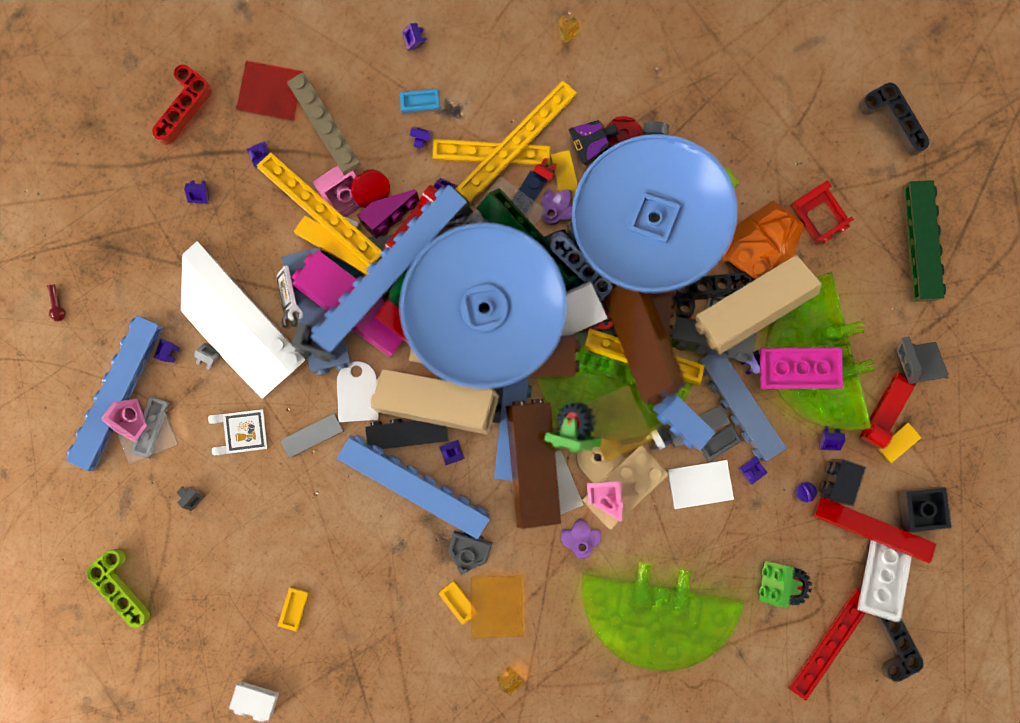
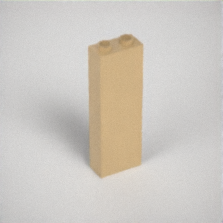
(757, 304)
(434, 401)

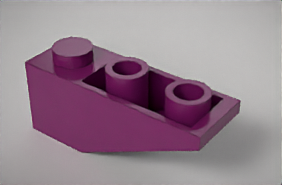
(385, 212)

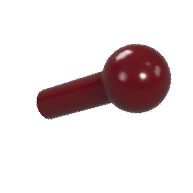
(56, 312)

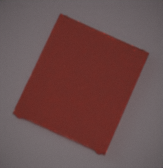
(266, 91)

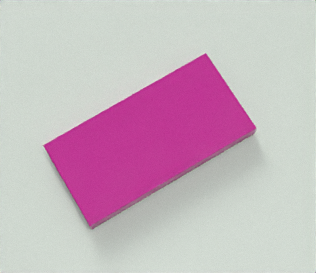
(801, 368)

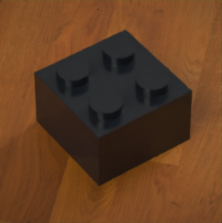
(842, 481)
(925, 509)

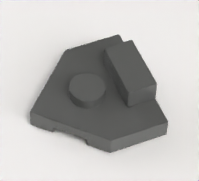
(468, 551)

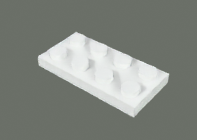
(884, 582)

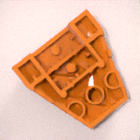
(764, 240)

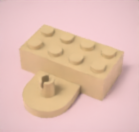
(636, 472)

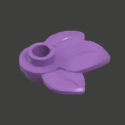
(559, 204)
(579, 536)

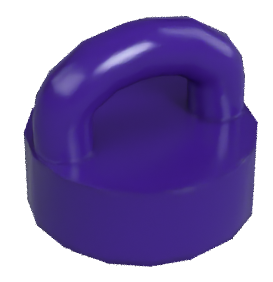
(806, 492)

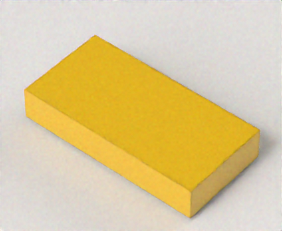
(900, 442)
(457, 601)
(293, 609)

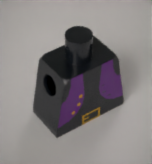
(592, 140)

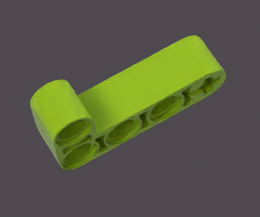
(121, 590)

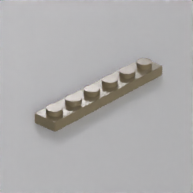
(324, 124)

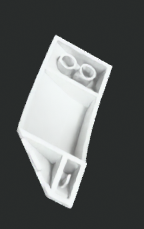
(234, 323)

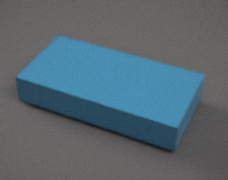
(419, 101)

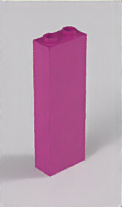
(326, 283)

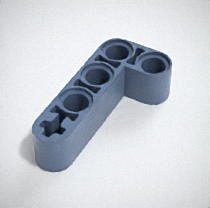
(579, 264)

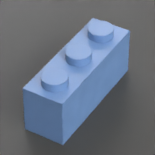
(684, 422)

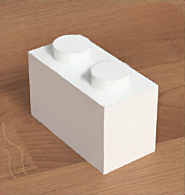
(253, 701)

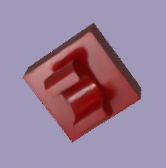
(545, 172)

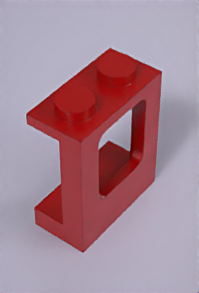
(812, 199)

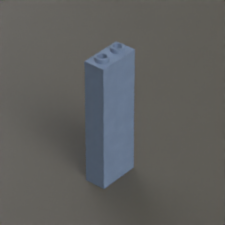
(311, 316)

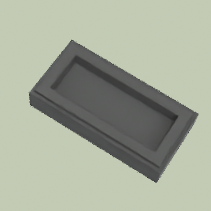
(721, 442)

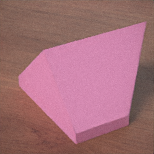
(126, 418)
(606, 497)

